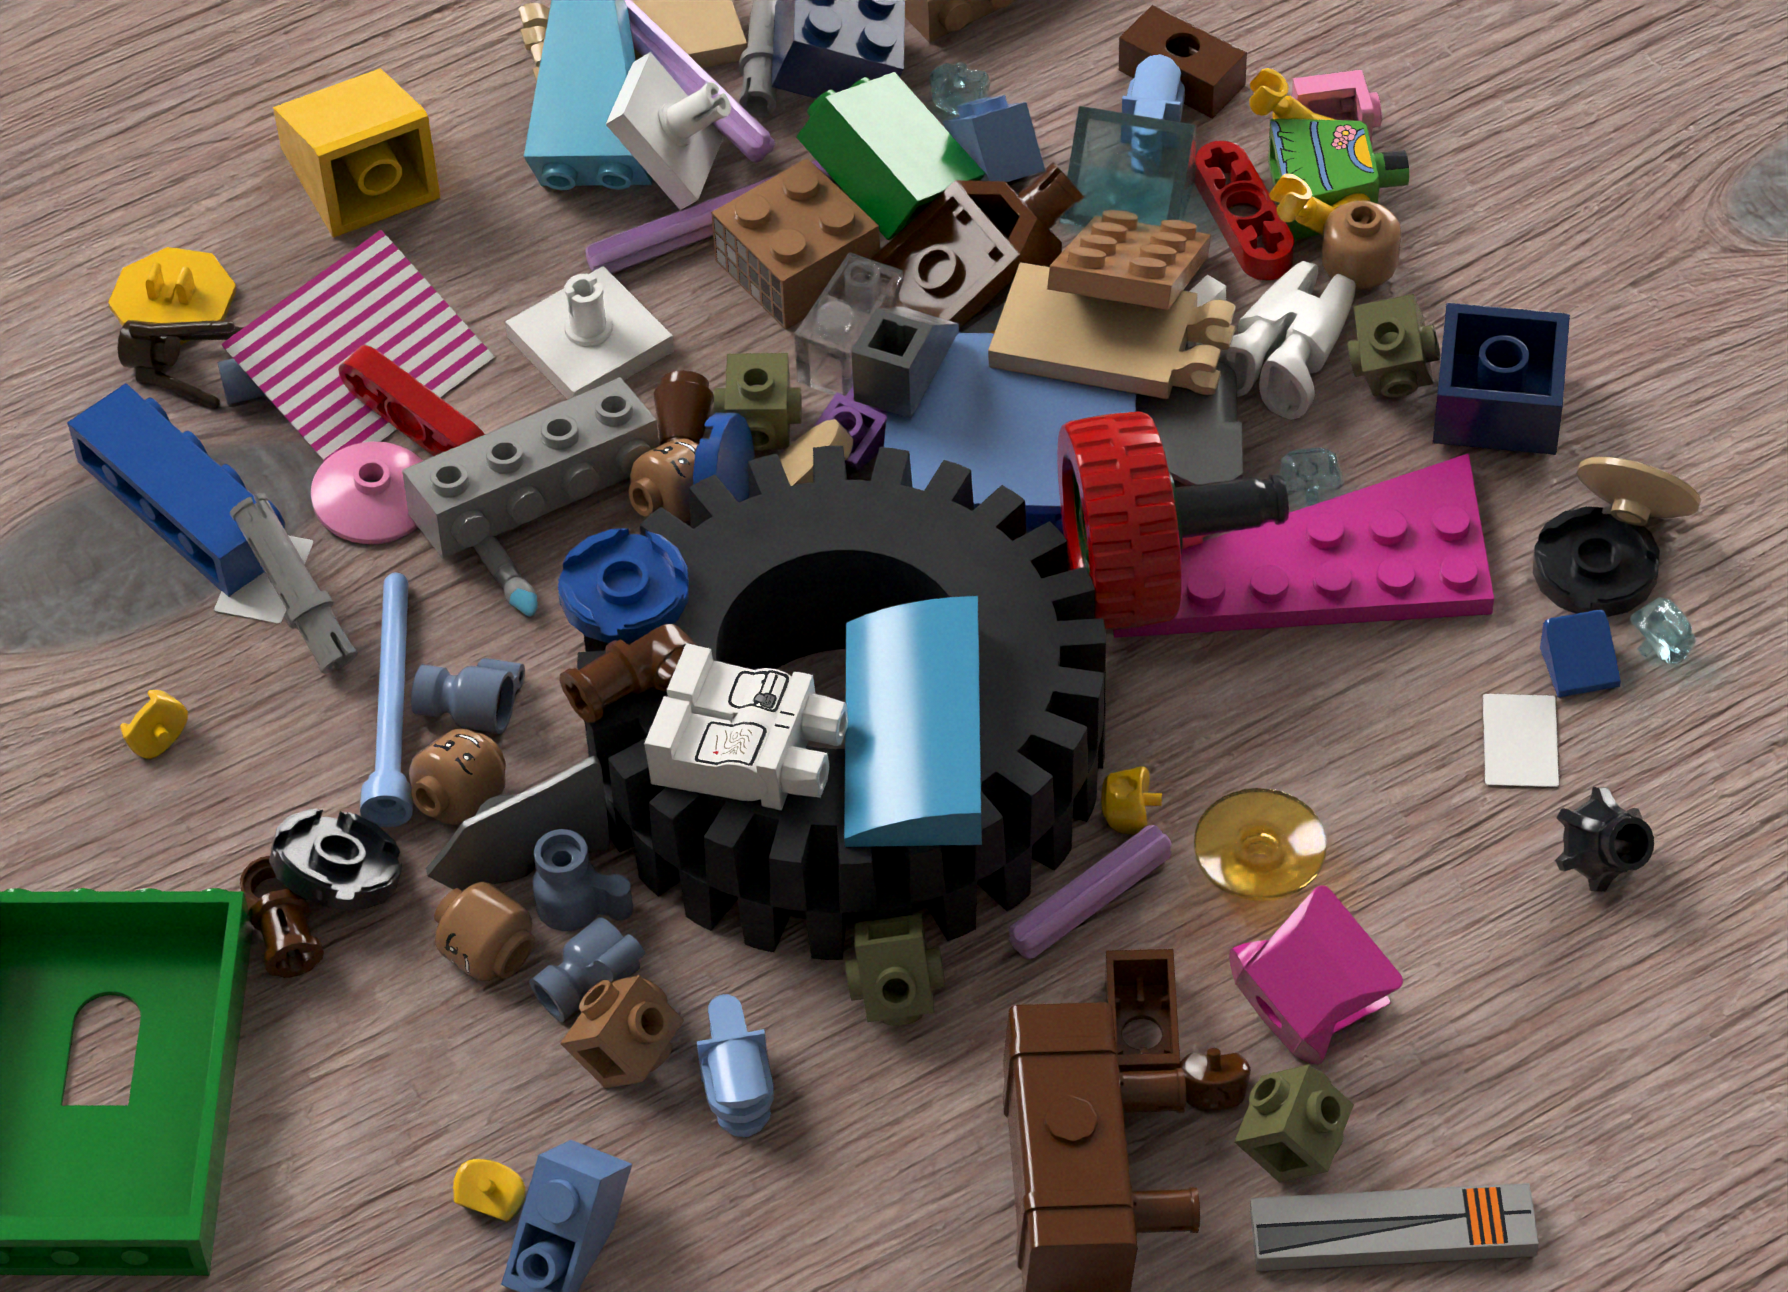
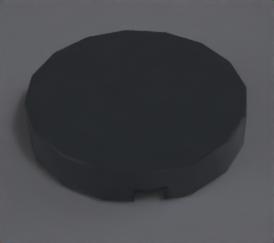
(1595, 562)
(336, 861)

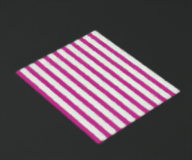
(359, 300)

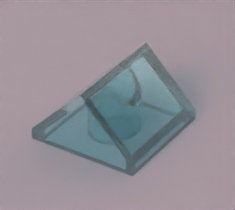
(1131, 166)

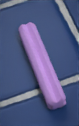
(1089, 892)

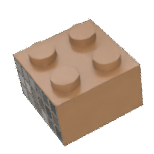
(791, 239)

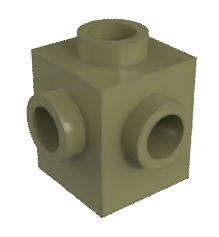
(1393, 346)
(765, 407)
(894, 970)
(1294, 1123)

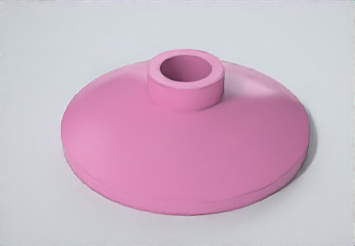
(363, 509)

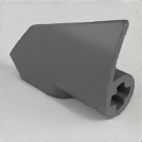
(1199, 431)
(503, 834)

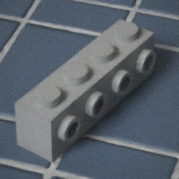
(529, 467)

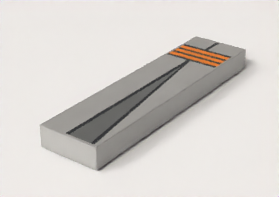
(1393, 1227)

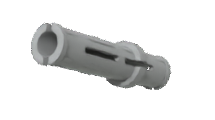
(756, 61)
(305, 603)

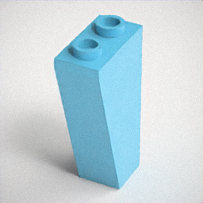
(577, 84)

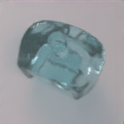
(957, 85)
(1311, 470)
(1665, 631)

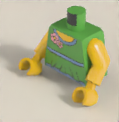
(1318, 159)

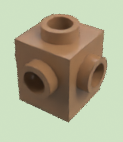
(623, 1031)

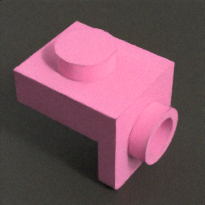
(1340, 97)

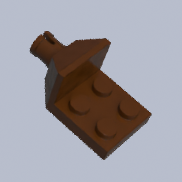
(973, 241)

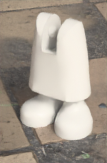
(1294, 337)

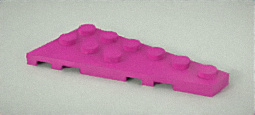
(1358, 558)

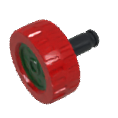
(1130, 519)

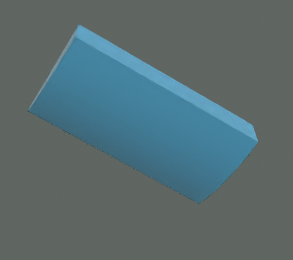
(913, 726)

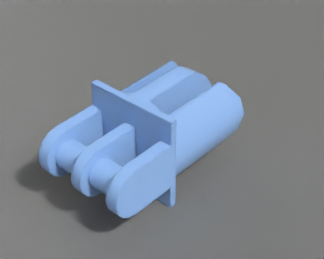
(1156, 90)
(735, 1069)

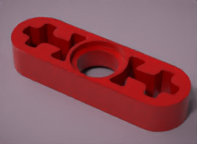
(1239, 231)
(405, 402)

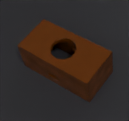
(1208, 76)
(1144, 987)

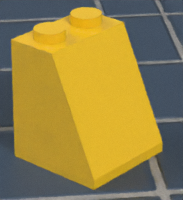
(359, 150)

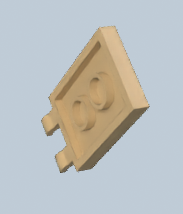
(702, 28)
(1110, 340)

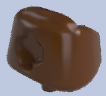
(1215, 1079)

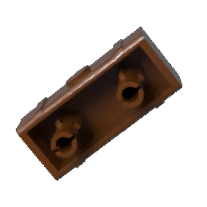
(1071, 1149)

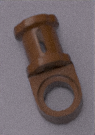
(624, 671)
(276, 914)

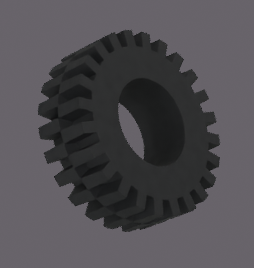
(780, 585)

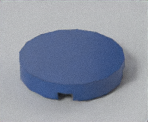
(726, 453)
(623, 585)

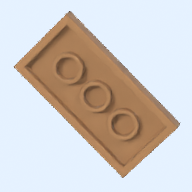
(1130, 260)

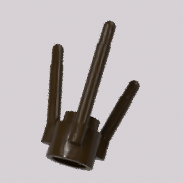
(157, 345)

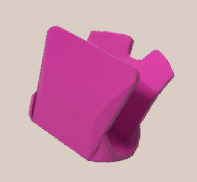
(1314, 975)

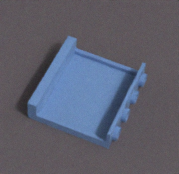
(997, 426)

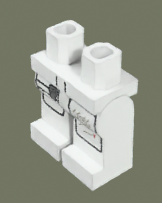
(742, 731)

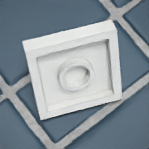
(668, 128)
(589, 334)

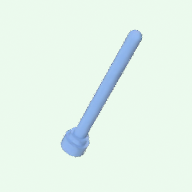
(387, 793)

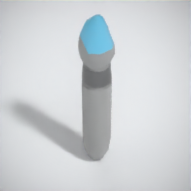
(516, 589)

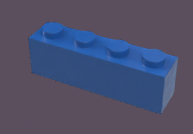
(168, 483)

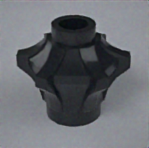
(1604, 840)

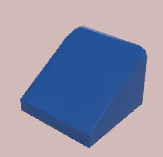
(1580, 653)

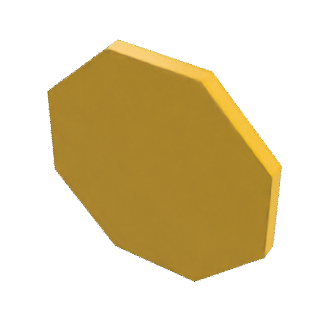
(173, 288)

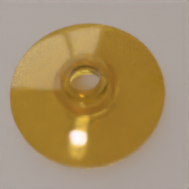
(1263, 824)

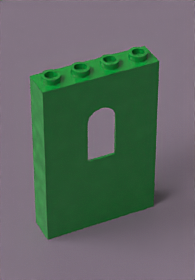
(135, 1180)

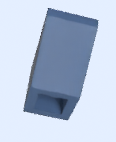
(997, 138)
(565, 1218)

